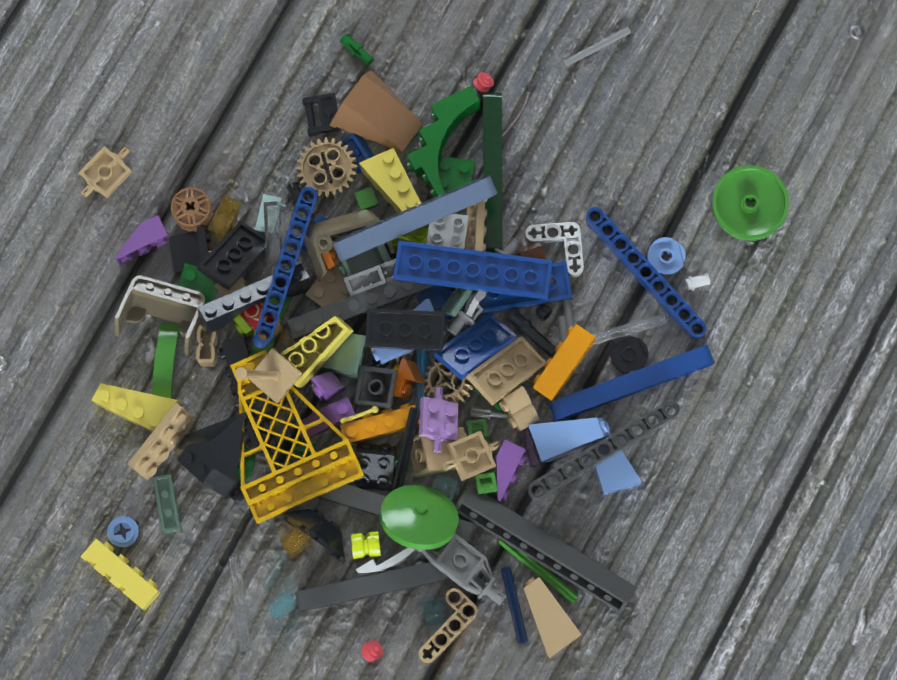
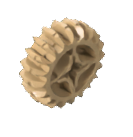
(458, 393)

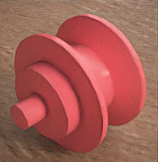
(483, 82)
(371, 650)

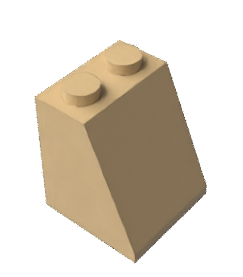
(427, 462)

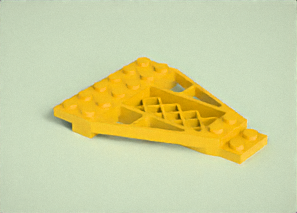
(302, 479)

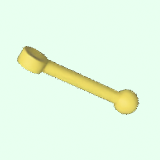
(374, 409)

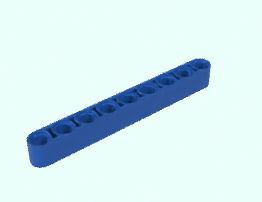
(285, 275)
(647, 282)
(631, 383)

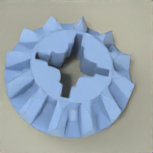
(115, 527)

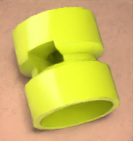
(366, 545)

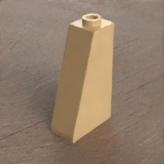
(552, 622)

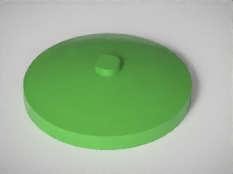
(750, 202)
(419, 517)

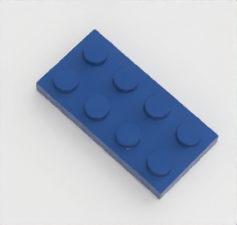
(475, 345)

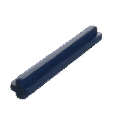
(514, 605)

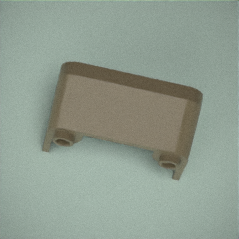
(320, 235)
(161, 301)

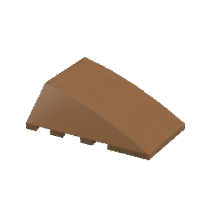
(377, 114)

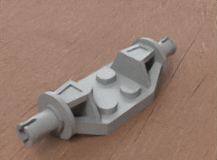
(472, 307)
(462, 565)

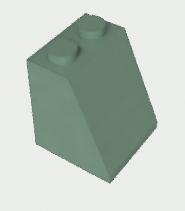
(347, 358)

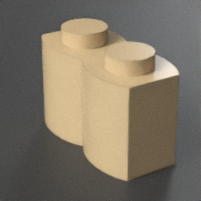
(206, 352)
(519, 409)

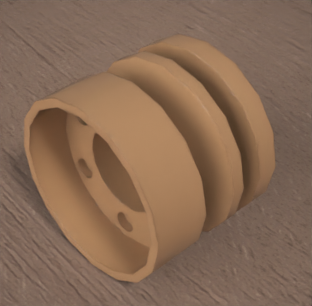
(190, 219)

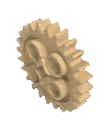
(342, 163)

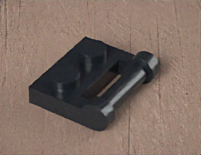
(327, 109)

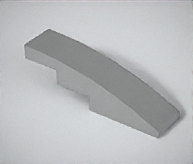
(370, 277)

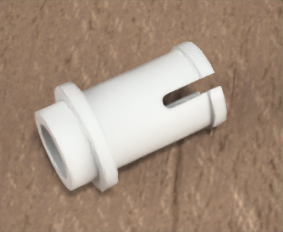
(697, 281)

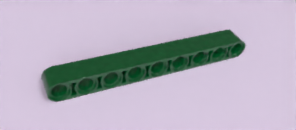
(493, 166)

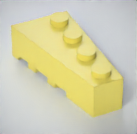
(390, 180)
(316, 348)
(135, 406)
(120, 574)

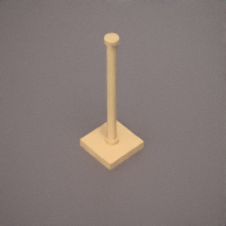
(273, 375)

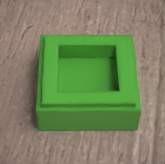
(366, 198)

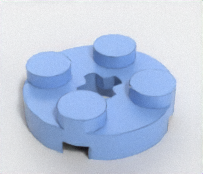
(673, 248)

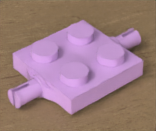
(438, 419)

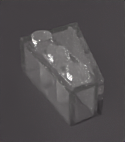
(276, 222)

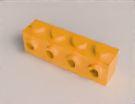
(564, 363)
(377, 426)

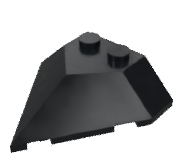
(214, 454)
(319, 529)

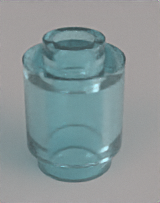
(281, 606)

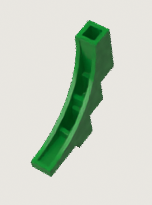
(446, 117)

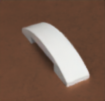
(371, 568)

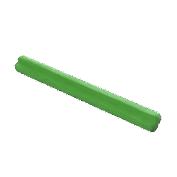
(543, 573)

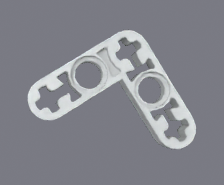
(568, 240)

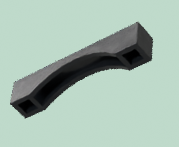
(224, 309)
(235, 351)

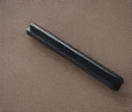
(406, 447)

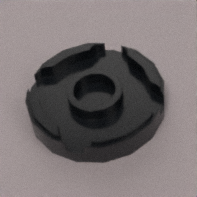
(629, 354)

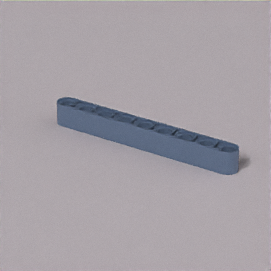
(414, 217)

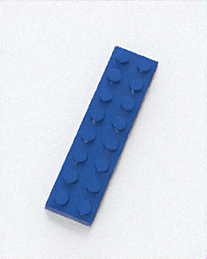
(473, 270)
(493, 302)

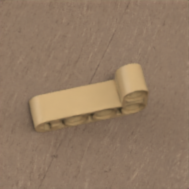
(445, 630)

